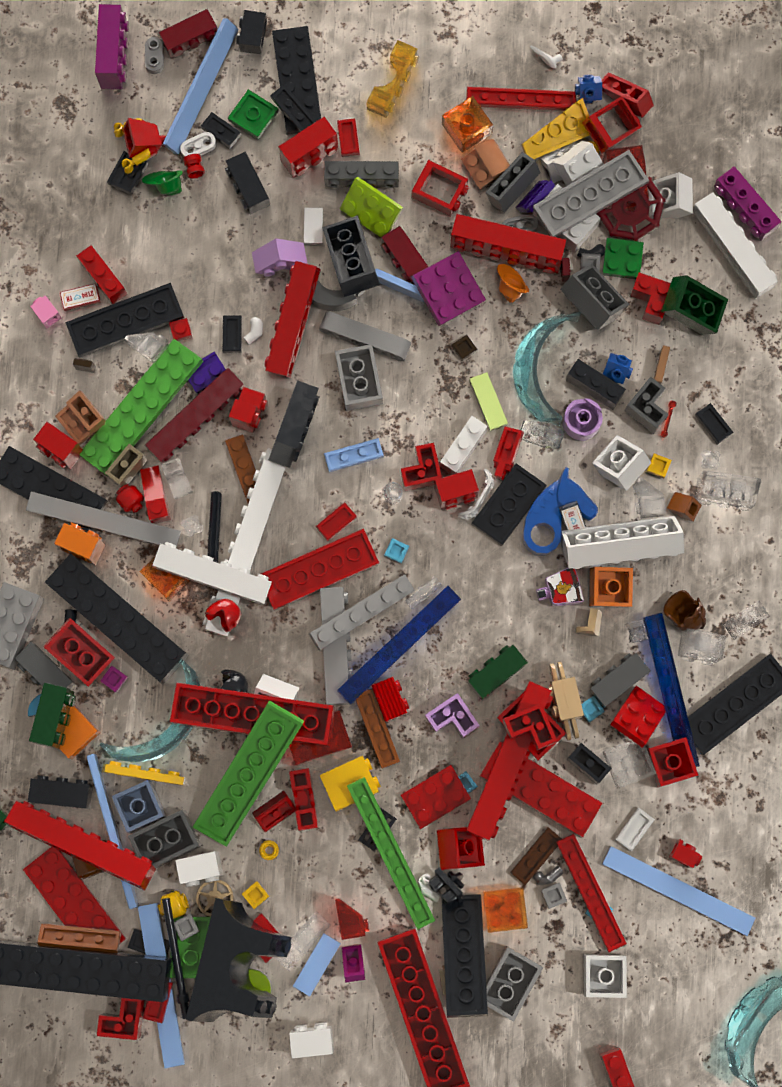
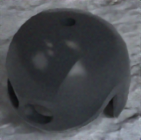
(234, 681)

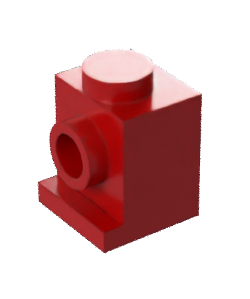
(685, 854)

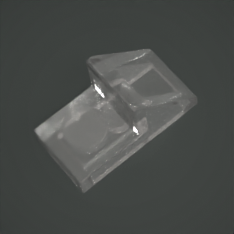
(176, 478)

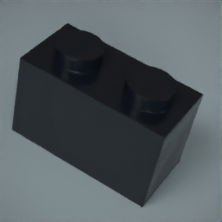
(252, 32)
(589, 763)

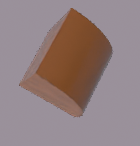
(684, 506)

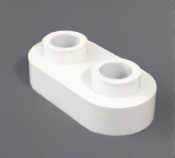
(197, 144)

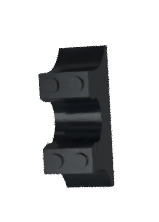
(224, 966)

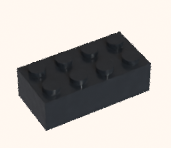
(351, 256)
(295, 424)

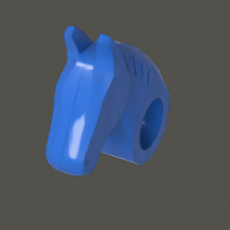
(546, 512)

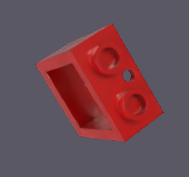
(599, 133)
(431, 201)

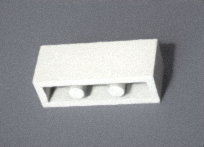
(463, 446)

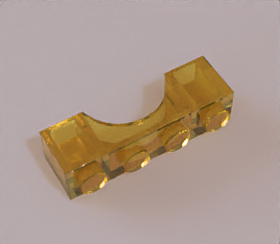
(383, 97)

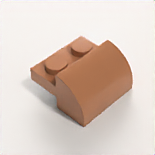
(485, 163)
(80, 418)

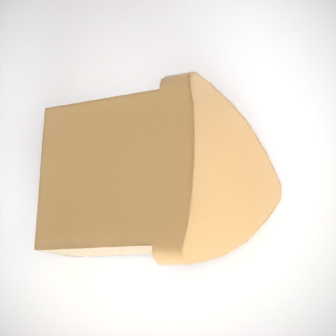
(593, 623)

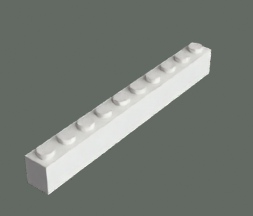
(251, 529)

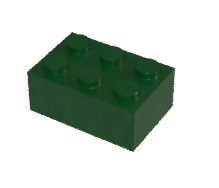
(694, 305)
(52, 716)

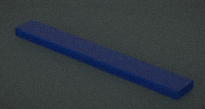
(398, 645)
(669, 681)

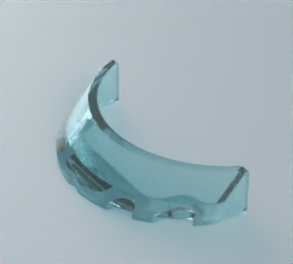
(525, 368)
(161, 745)
(747, 1025)

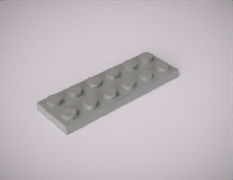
(590, 194)

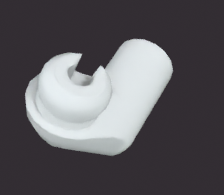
(256, 330)
(425, 888)

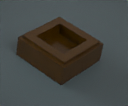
(464, 347)
(84, 365)

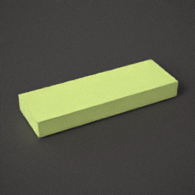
(488, 401)

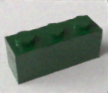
(496, 671)

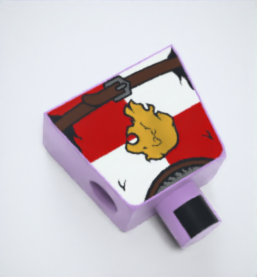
(562, 589)

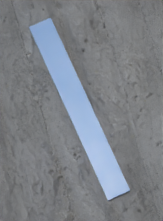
(200, 86)
(109, 821)
(679, 891)
(155, 946)

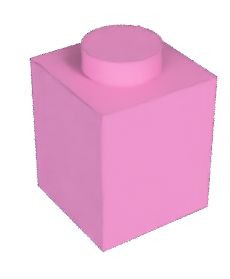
(45, 311)

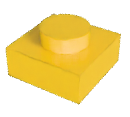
(658, 466)
(255, 895)

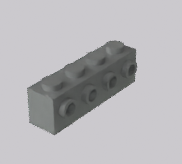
(373, 172)

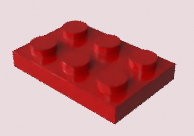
(639, 716)
(435, 796)

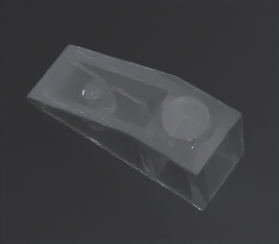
(304, 939)

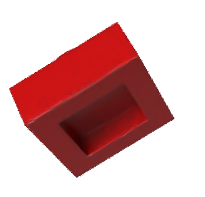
(180, 329)

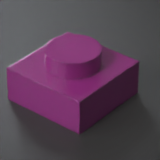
(114, 679)

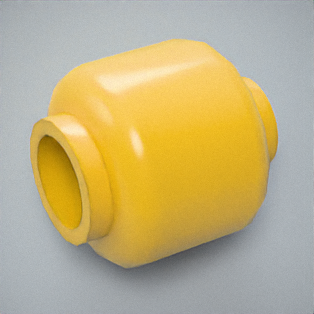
(178, 903)

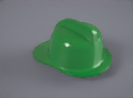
(165, 181)

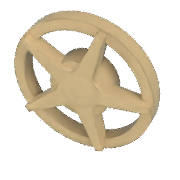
(212, 895)

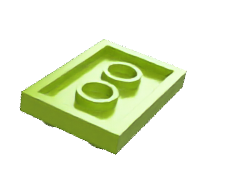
(373, 208)

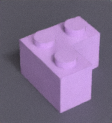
(278, 255)
(452, 711)

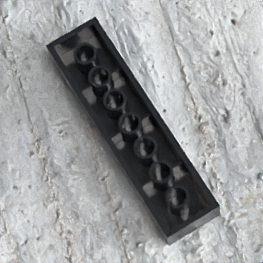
(116, 618)

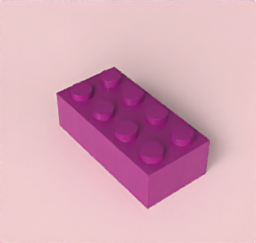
(111, 46)

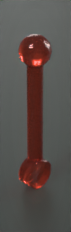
(672, 404)

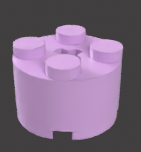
(577, 410)

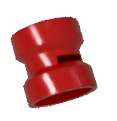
(194, 166)

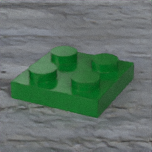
(253, 114)
(622, 258)

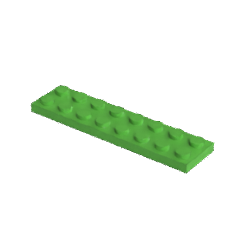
(142, 405)
(248, 773)

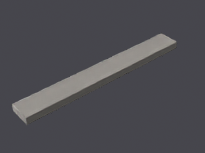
(101, 520)

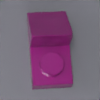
(353, 963)

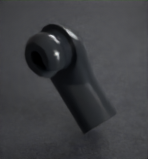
(599, 249)

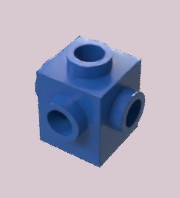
(589, 88)
(618, 368)

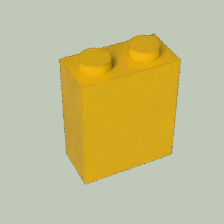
(337, 779)

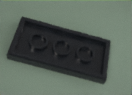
(508, 504)

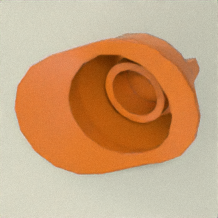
(511, 283)

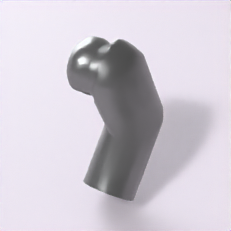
(549, 878)

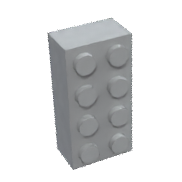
(17, 618)

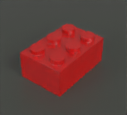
(308, 147)
(78, 652)

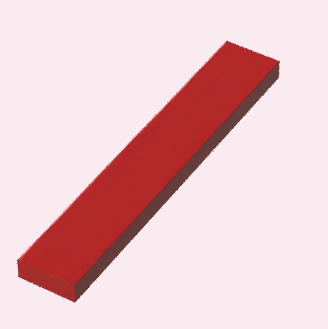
(522, 98)
(591, 893)

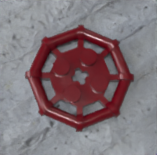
(634, 218)

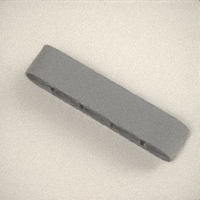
(363, 334)

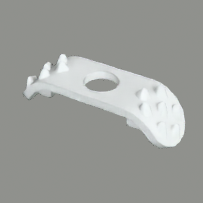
(472, 511)

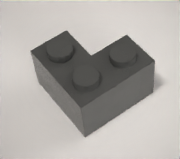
(643, 406)

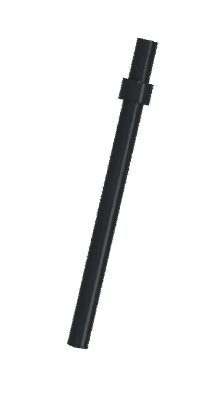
(182, 996)

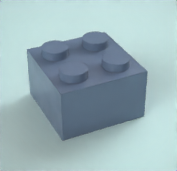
(139, 806)

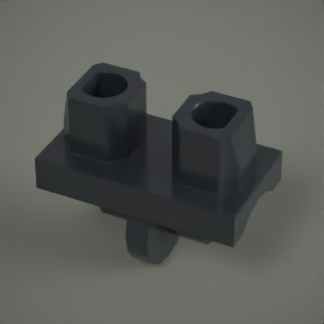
(449, 883)

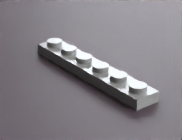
(361, 612)

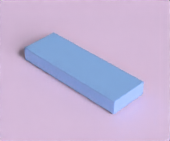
(398, 285)
(353, 455)
(316, 964)

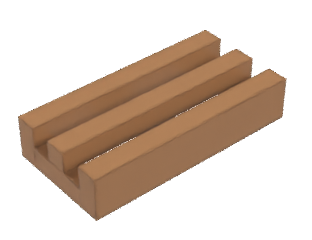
(661, 365)

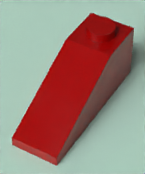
(637, 97)
(154, 495)

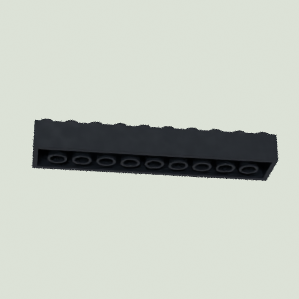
(85, 971)

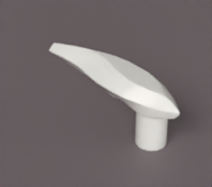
(547, 58)

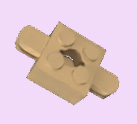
(565, 700)

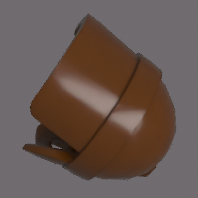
(685, 611)

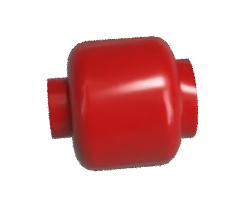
(129, 498)

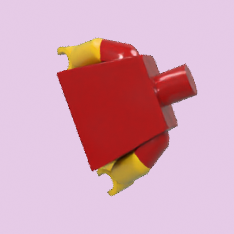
(141, 141)

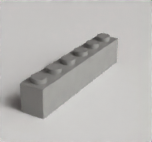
(336, 653)

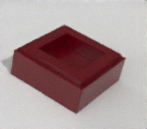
(565, 269)

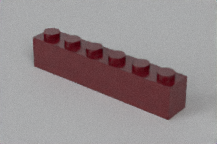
(193, 415)

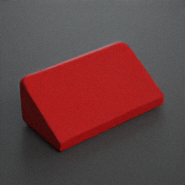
(274, 811)

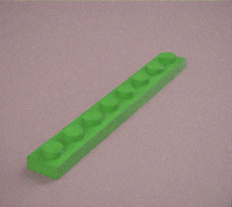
(391, 853)

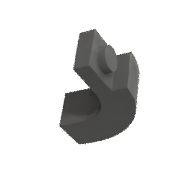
(333, 299)

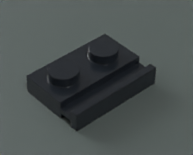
(124, 181)

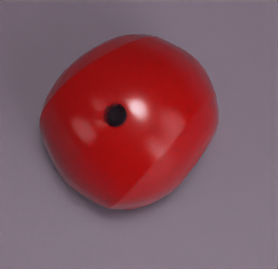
(227, 611)

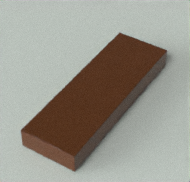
(536, 856)

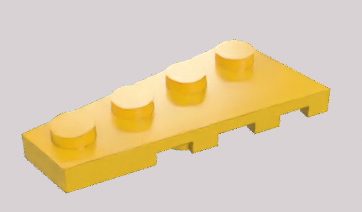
(559, 132)
(136, 772)

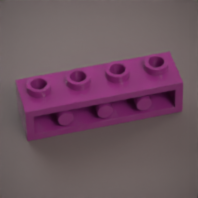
(747, 203)

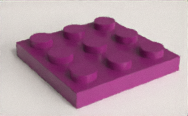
(448, 288)

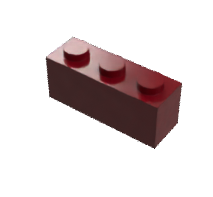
(188, 33)
(403, 253)

